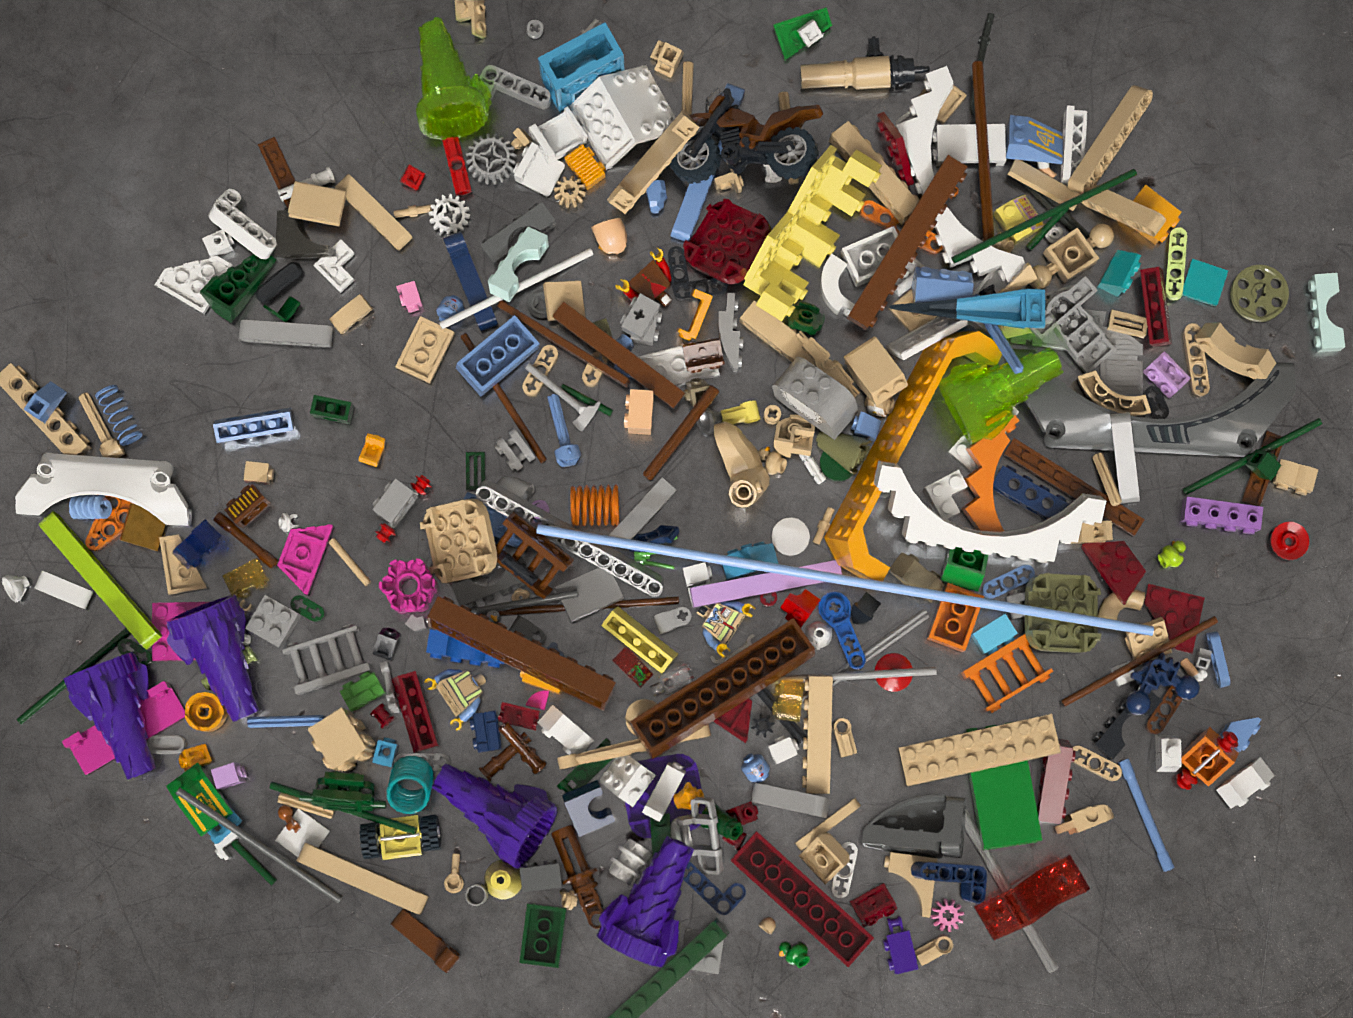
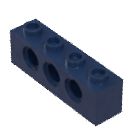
(1018, 495)

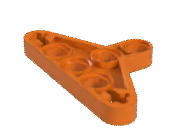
(101, 524)

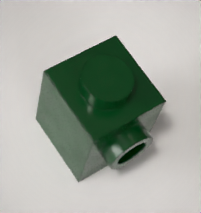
(1263, 464)

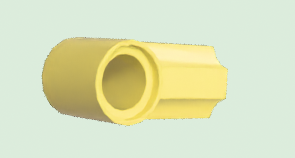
(746, 413)

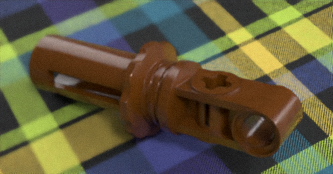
(582, 883)

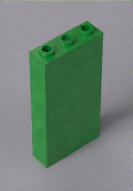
(1005, 805)

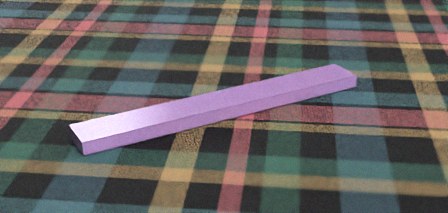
(755, 585)

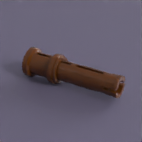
(527, 753)
(497, 762)

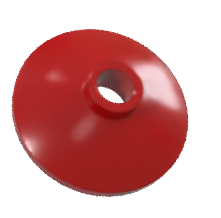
(1298, 537)
(889, 662)

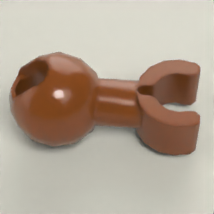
(285, 813)

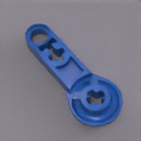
(841, 623)

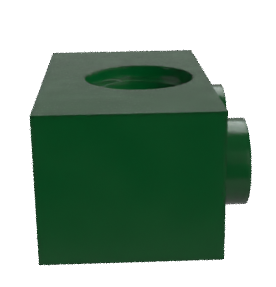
(331, 409)

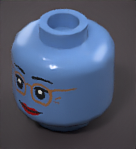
(449, 306)
(755, 768)

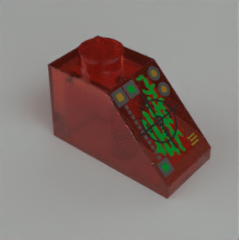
(632, 667)

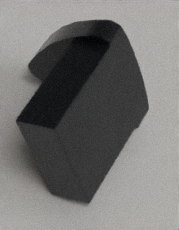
(864, 609)

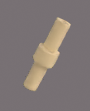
(412, 211)
(823, 525)

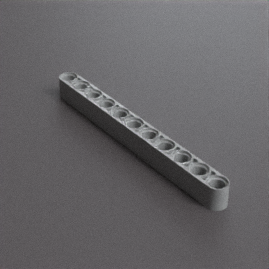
(575, 547)

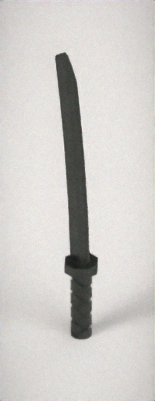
(984, 40)

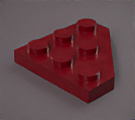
(895, 147)
(1178, 610)

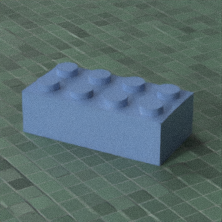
(497, 355)

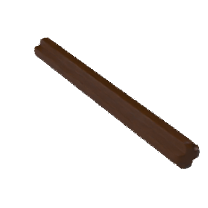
(681, 432)

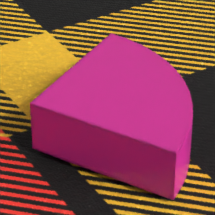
(538, 700)

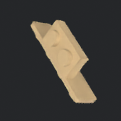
(472, 10)

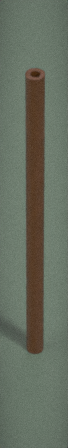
(511, 410)

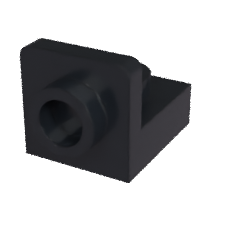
(386, 643)

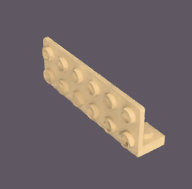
(653, 162)

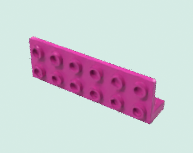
(159, 712)

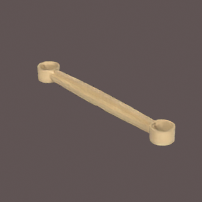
(617, 750)

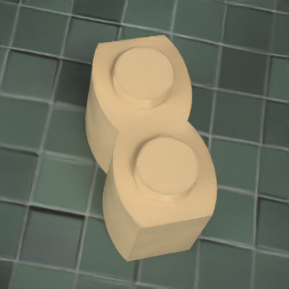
(1296, 477)

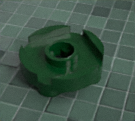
(811, 324)

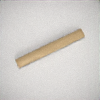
(349, 561)

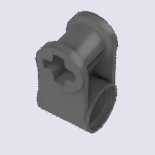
(527, 628)

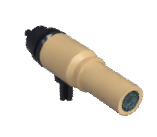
(862, 72)

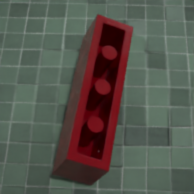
(1156, 306)
(414, 712)

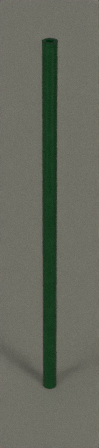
(1043, 216)

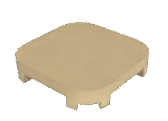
(460, 540)

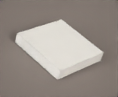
(310, 832)

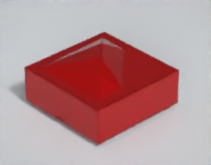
(412, 177)

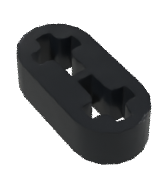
(1160, 401)

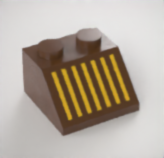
(246, 506)

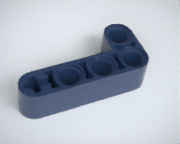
(965, 877)
(718, 896)

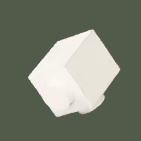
(218, 243)
(783, 749)

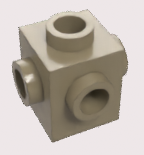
(695, 390)

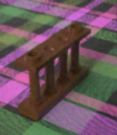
(543, 546)

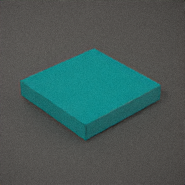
(1204, 282)

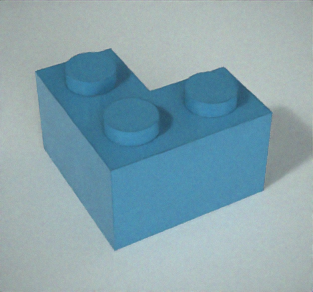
(759, 552)

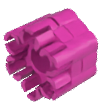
(401, 572)

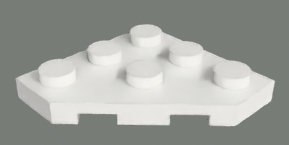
(188, 279)

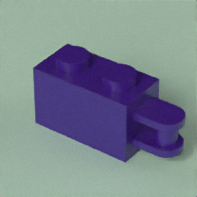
(900, 948)

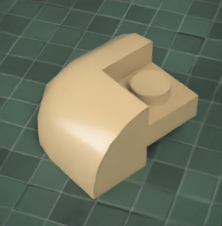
(794, 436)

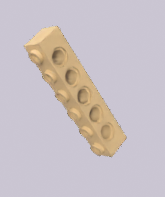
(8, 379)

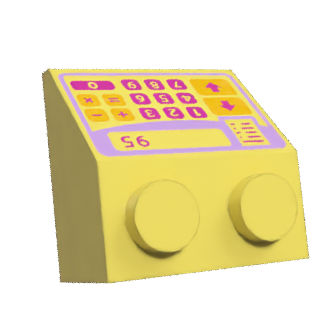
(1014, 213)

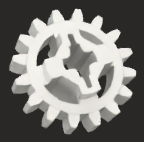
(443, 218)

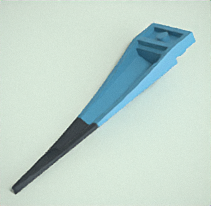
(1012, 309)

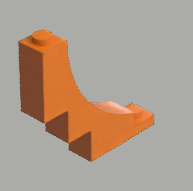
(986, 455)

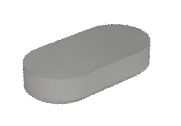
(166, 744)

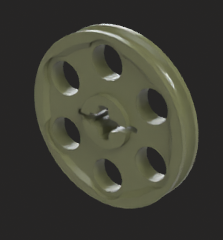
(1268, 291)

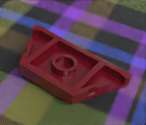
(1117, 566)
(737, 720)

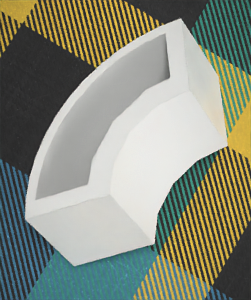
(565, 731)
(1245, 783)

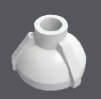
(15, 586)
(819, 642)

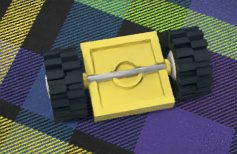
(397, 842)

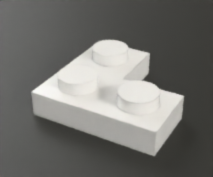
(332, 268)

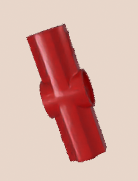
(460, 176)

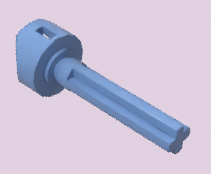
(567, 451)

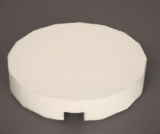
(790, 536)

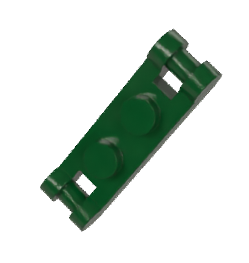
(585, 772)

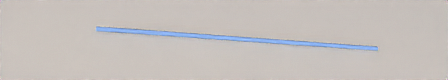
(845, 580)

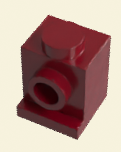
(745, 813)

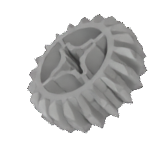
(483, 157)

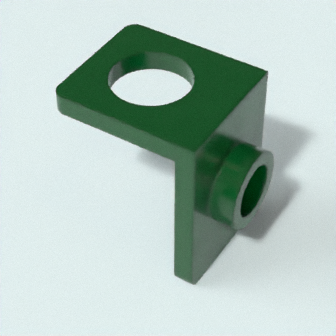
(287, 309)

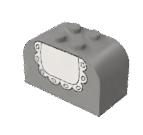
(815, 397)

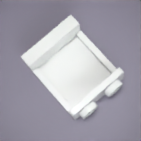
(559, 135)

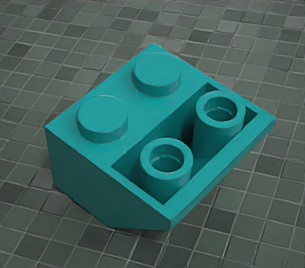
(1118, 273)

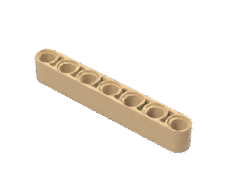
(1110, 139)
(362, 878)

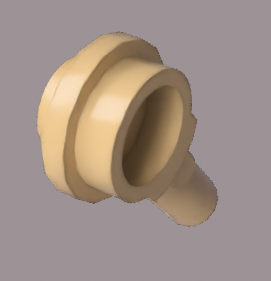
(454, 882)
(569, 899)

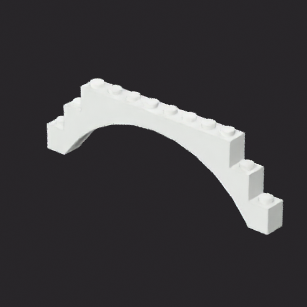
(917, 140)
(1033, 542)

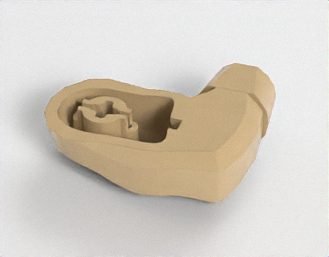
(742, 463)

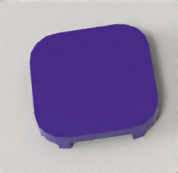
(640, 822)

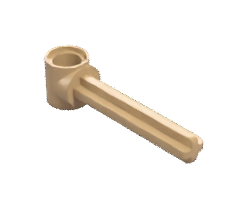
(109, 447)

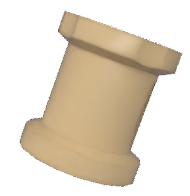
(771, 420)

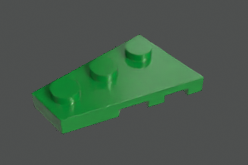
(788, 36)

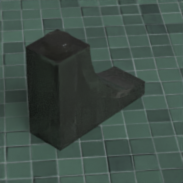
(294, 242)

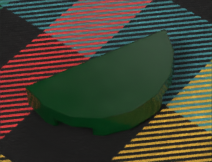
(832, 469)

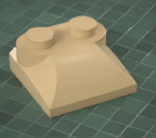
(825, 857)

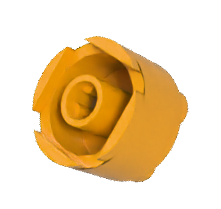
(194, 712)

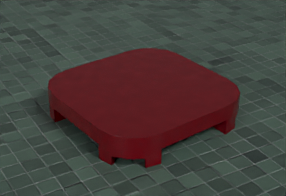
(727, 242)

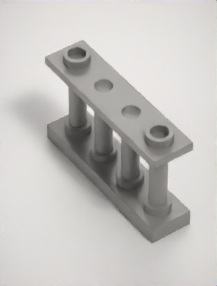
(323, 678)

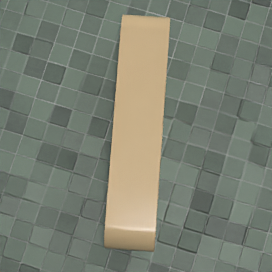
(374, 212)
(1126, 212)

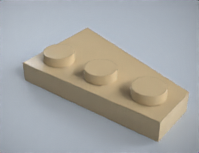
(178, 577)

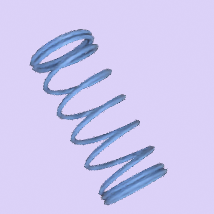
(126, 438)

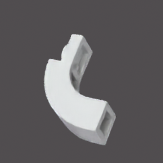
(829, 286)

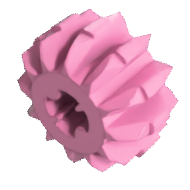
(939, 915)

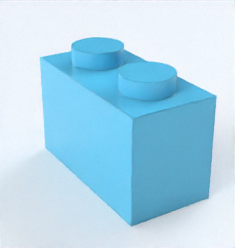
(994, 634)

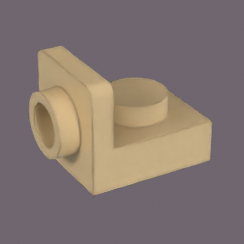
(726, 181)

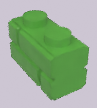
(363, 691)

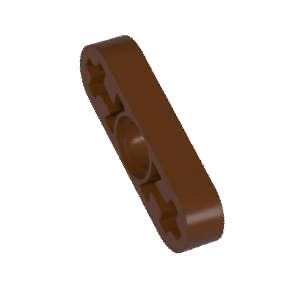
(1162, 724)

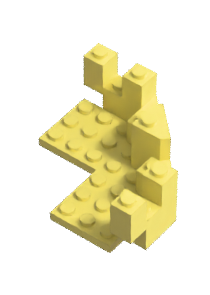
(801, 231)

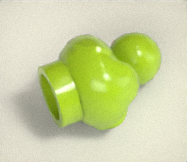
(1171, 554)

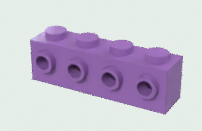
(1221, 514)

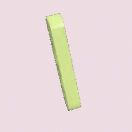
(1176, 263)

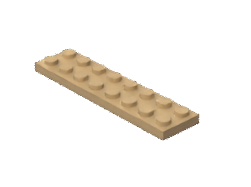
(979, 750)

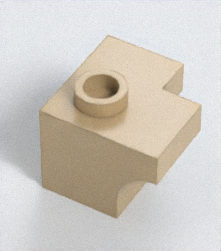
(667, 58)

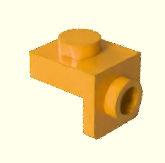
(372, 450)

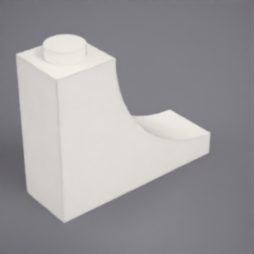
(664, 791)

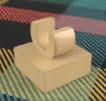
(522, 139)

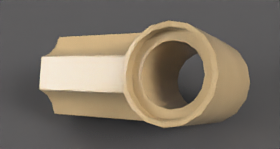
(844, 739)
(931, 950)

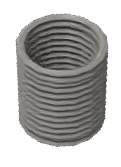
(468, 898)

